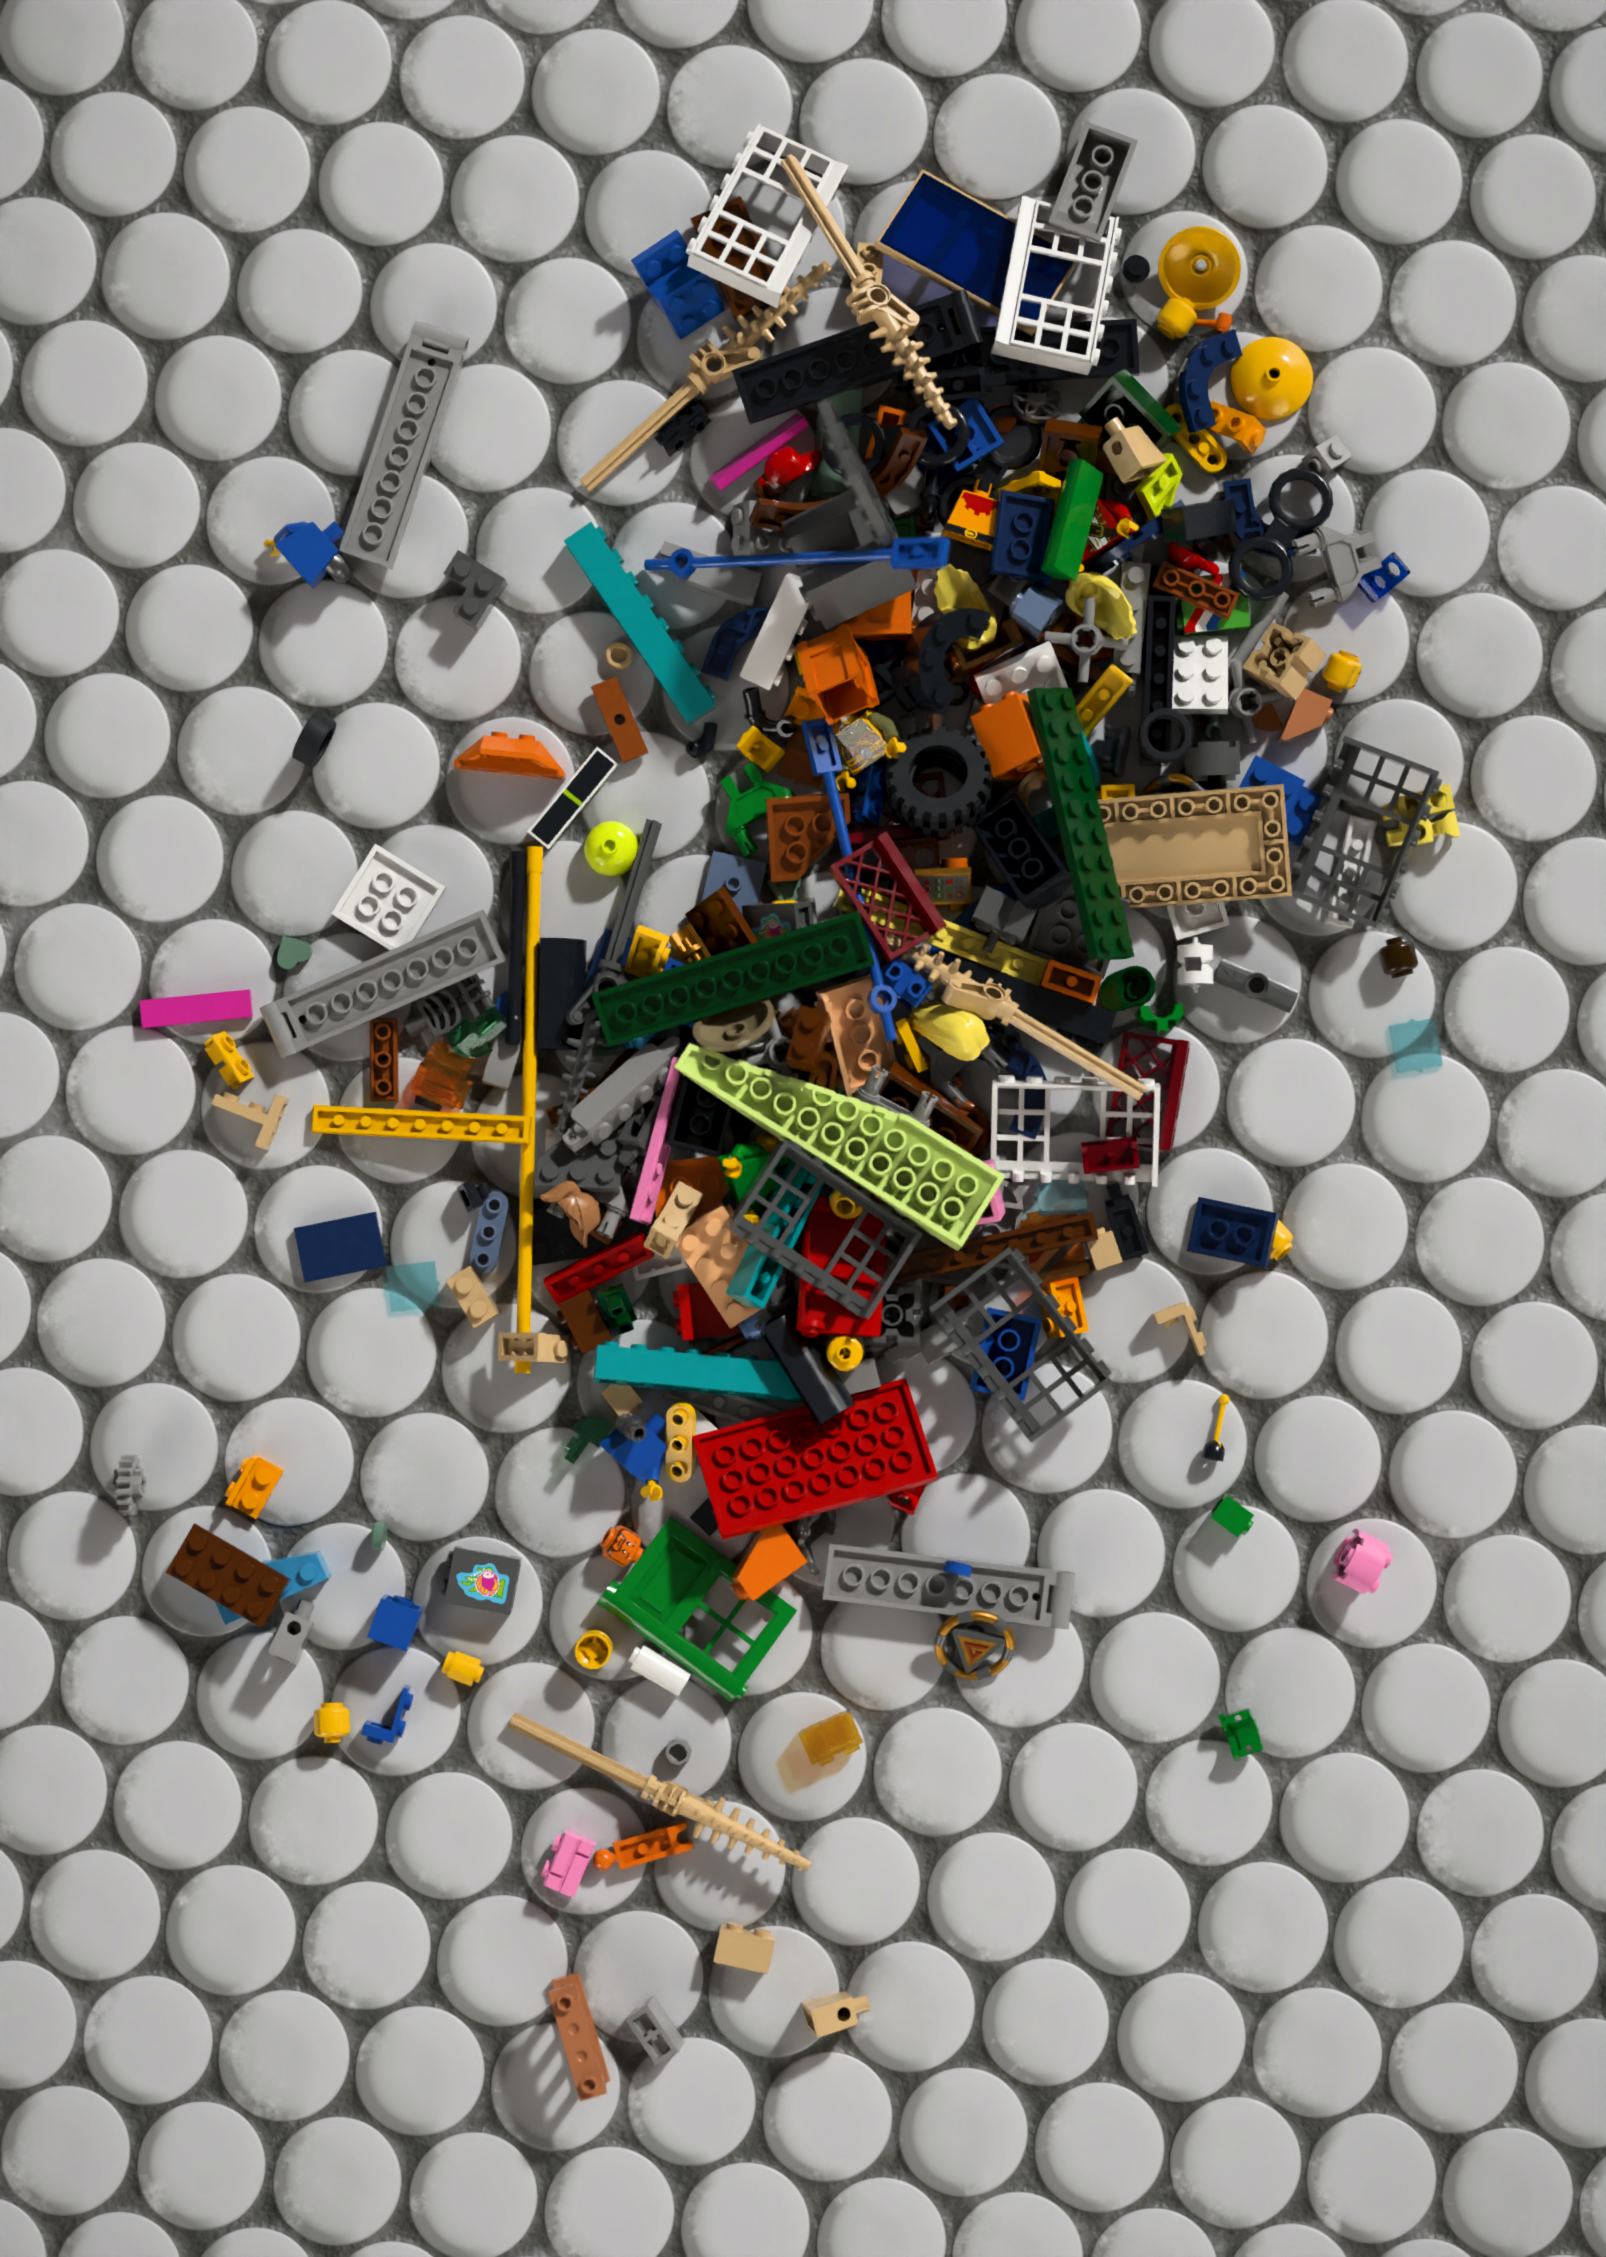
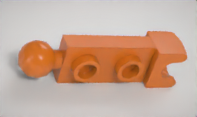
(644, 1847)

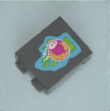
(777, 918)
(481, 1580)

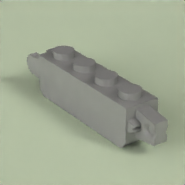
(1134, 585)
(622, 1094)

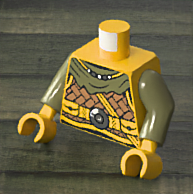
(863, 742)

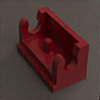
(1110, 1155)

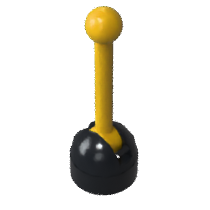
(1214, 1449)

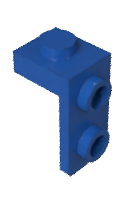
(378, 1732)

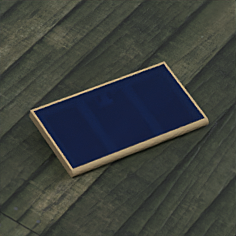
(967, 247)

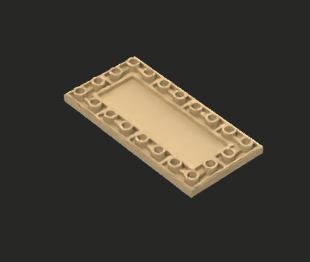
(1199, 845)

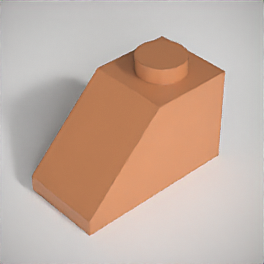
(1306, 715)

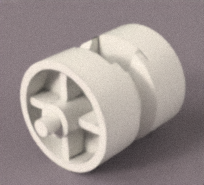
(1195, 964)

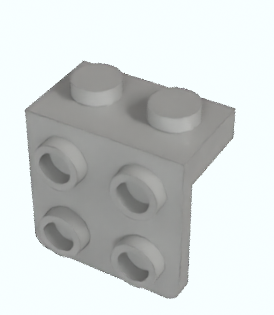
(751, 539)

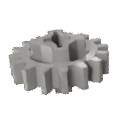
(129, 1485)

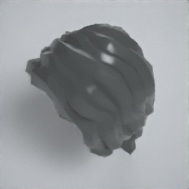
(807, 1530)

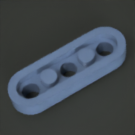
(492, 1245)

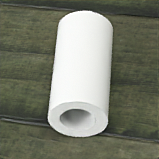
(659, 1669)

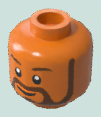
(621, 1545)

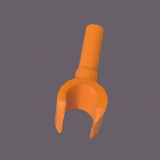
(1221, 324)

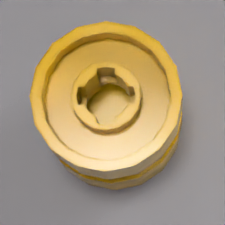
(593, 1649)

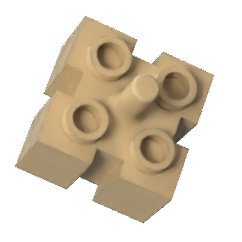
(1284, 661)

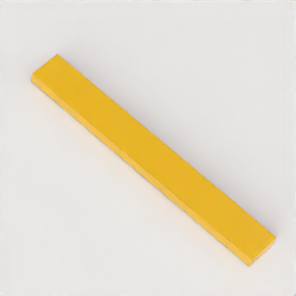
(421, 1124)

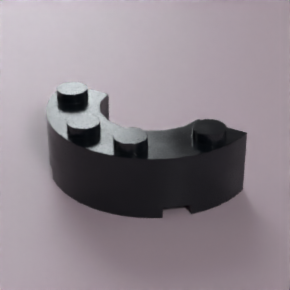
(927, 650)

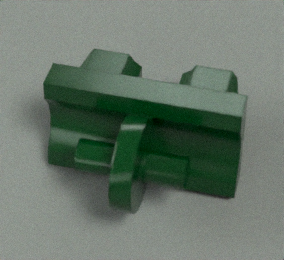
(617, 1308)

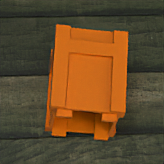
(885, 621)
(837, 674)

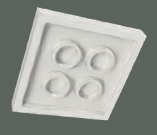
(388, 899)

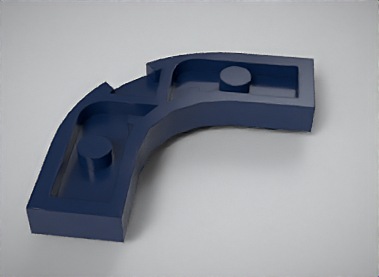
(1195, 377)
(1247, 519)
(1122, 550)
(730, 638)
(1021, 1065)

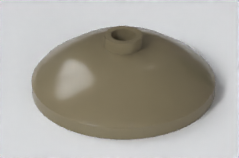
(734, 1027)

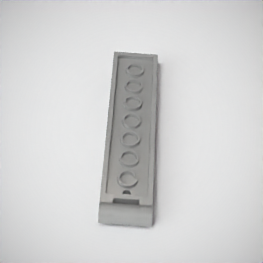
(404, 444)
(382, 984)
(920, 1584)

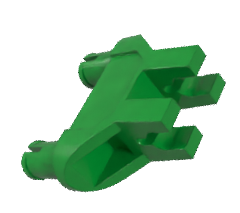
(748, 806)

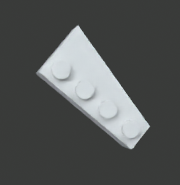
(777, 635)

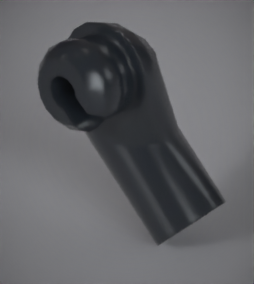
(705, 743)

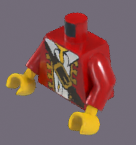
(1108, 528)

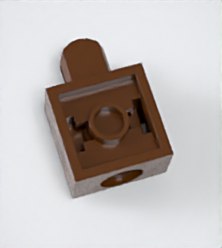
(1070, 441)

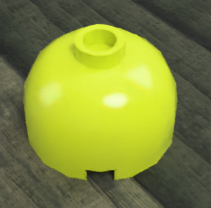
(610, 848)

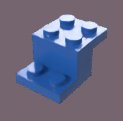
(678, 290)
(982, 441)
(1299, 800)

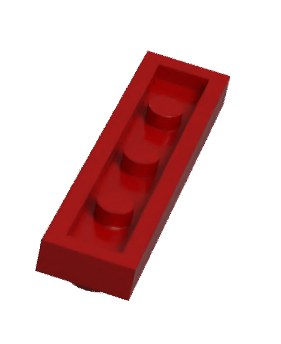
(598, 1267)

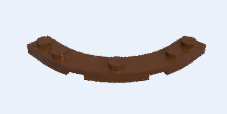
(891, 472)

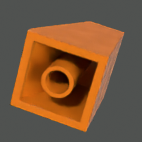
(1009, 737)
(766, 1563)

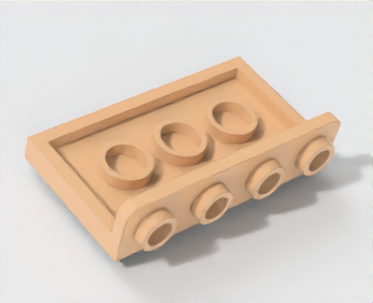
(855, 1033)
(714, 1257)

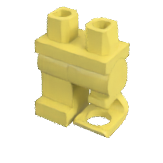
(1407, 806)

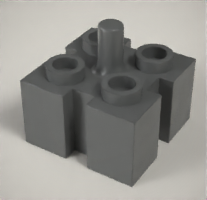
(1000, 919)

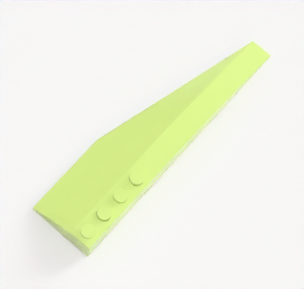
(873, 1147)

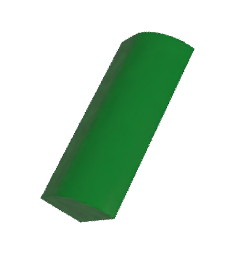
(1072, 520)

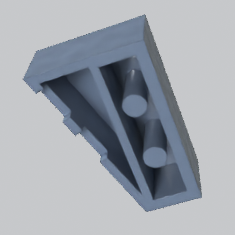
(1035, 610)

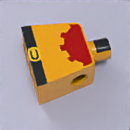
(973, 517)

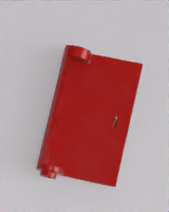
(820, 1240)

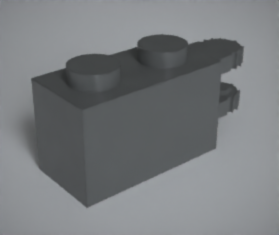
(637, 1136)

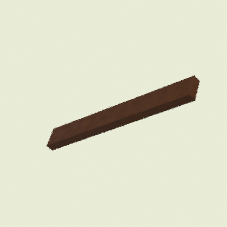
(982, 1249)

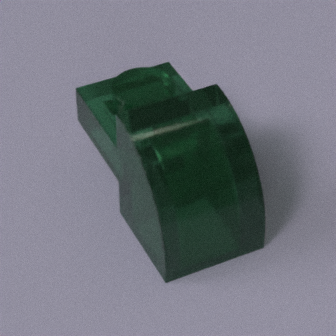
(474, 1039)
(590, 1429)

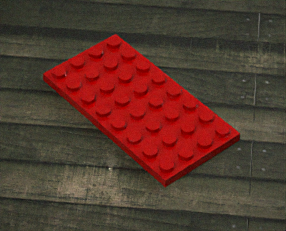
(793, 1469)

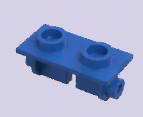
(872, 783)

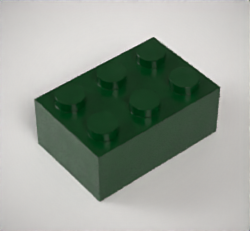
(1134, 406)

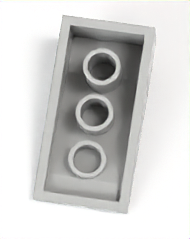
(1093, 181)

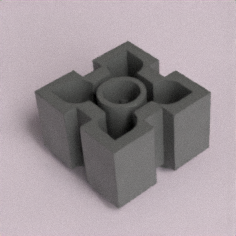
(906, 1329)

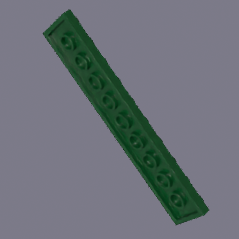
(1080, 824)
(733, 978)

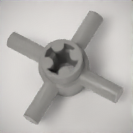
(1079, 632)
(1255, 701)
(769, 1052)

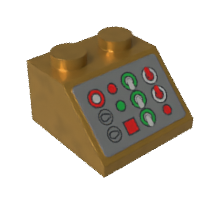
(947, 886)

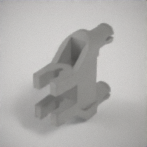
(1340, 562)
(870, 1094)
(614, 1203)

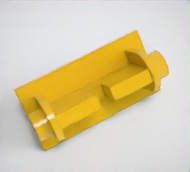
(223, 1048)

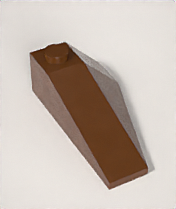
(945, 1119)

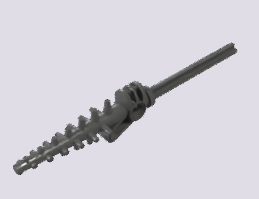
(612, 974)

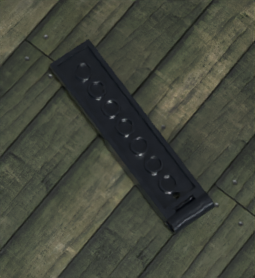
(1116, 348)
(852, 359)

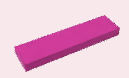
(758, 451)
(196, 1008)

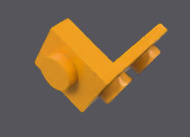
(1238, 426)

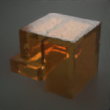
(444, 1077)

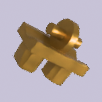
(688, 945)

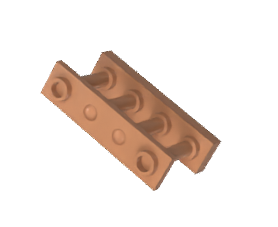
(579, 2036)

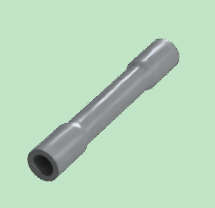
(1269, 612)

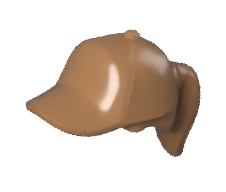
(578, 1206)

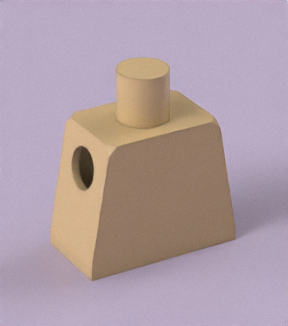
(1131, 451)
(823, 2017)

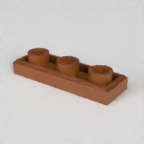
(1178, 583)
(612, 705)
(384, 1078)

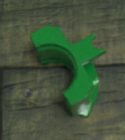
(1152, 1022)
(1241, 1733)

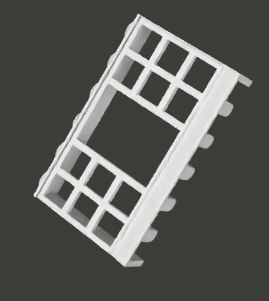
(781, 276)
(1004, 342)
(1070, 1171)

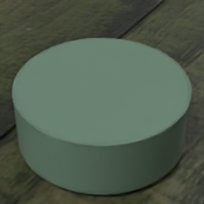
(379, 1536)

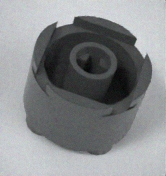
(1213, 759)

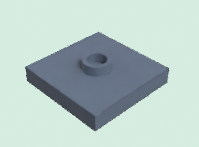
(739, 875)

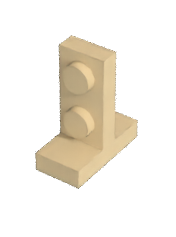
(256, 1113)
(673, 1220)
(533, 1347)

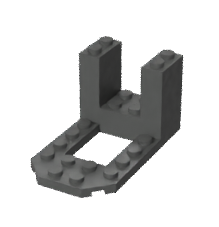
(843, 524)

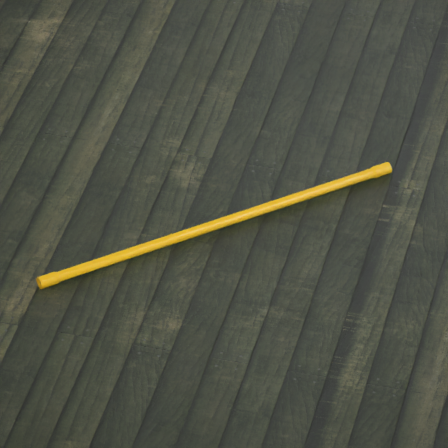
(534, 869)

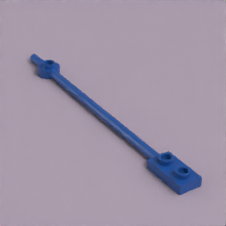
(905, 554)
(826, 762)

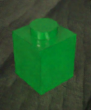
(1232, 1516)

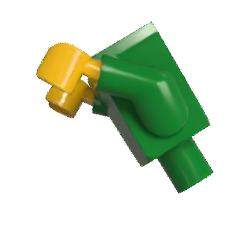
(740, 1171)

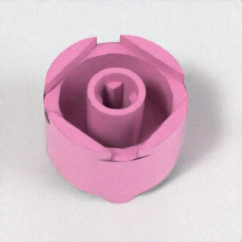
(1361, 1562)

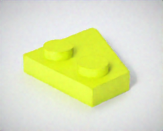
(1160, 487)

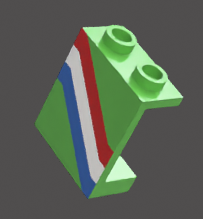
(1195, 620)

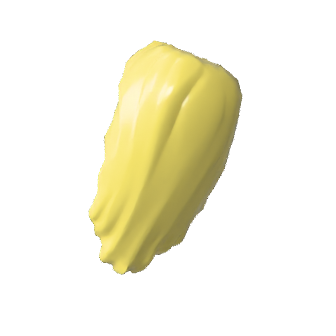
(958, 590)
(1112, 609)
(951, 1028)

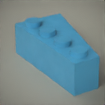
(303, 1570)

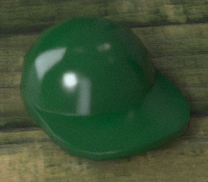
(1127, 989)

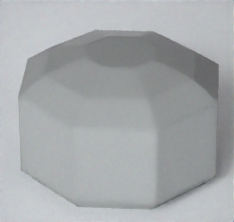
(678, 1752)

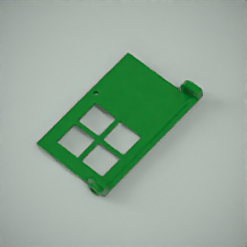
(666, 1591)

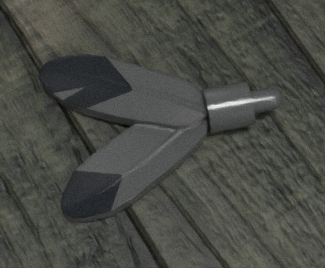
(775, 1305)

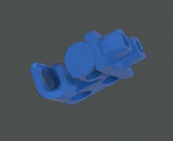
(905, 983)

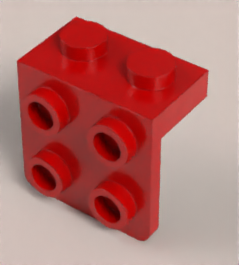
(698, 1314)

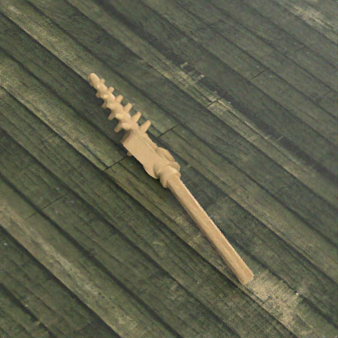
(873, 300)
(732, 355)
(993, 1001)
(667, 1796)

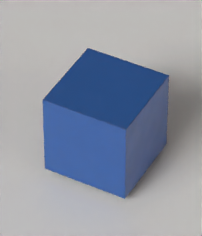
(396, 1621)

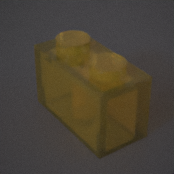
(831, 1737)

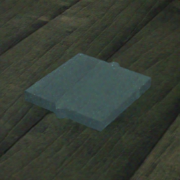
(1415, 1045)
(1061, 1197)
(413, 1286)

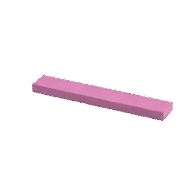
(658, 1151)

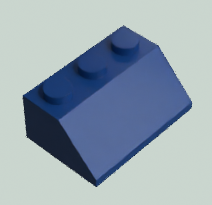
(1009, 1349)

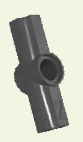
(1272, 992)

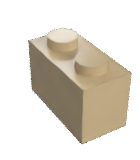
(472, 1296)
(744, 1948)

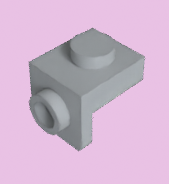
(1327, 456)

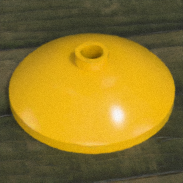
(1184, 278)
(1264, 395)

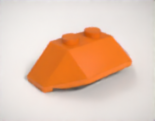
(510, 756)

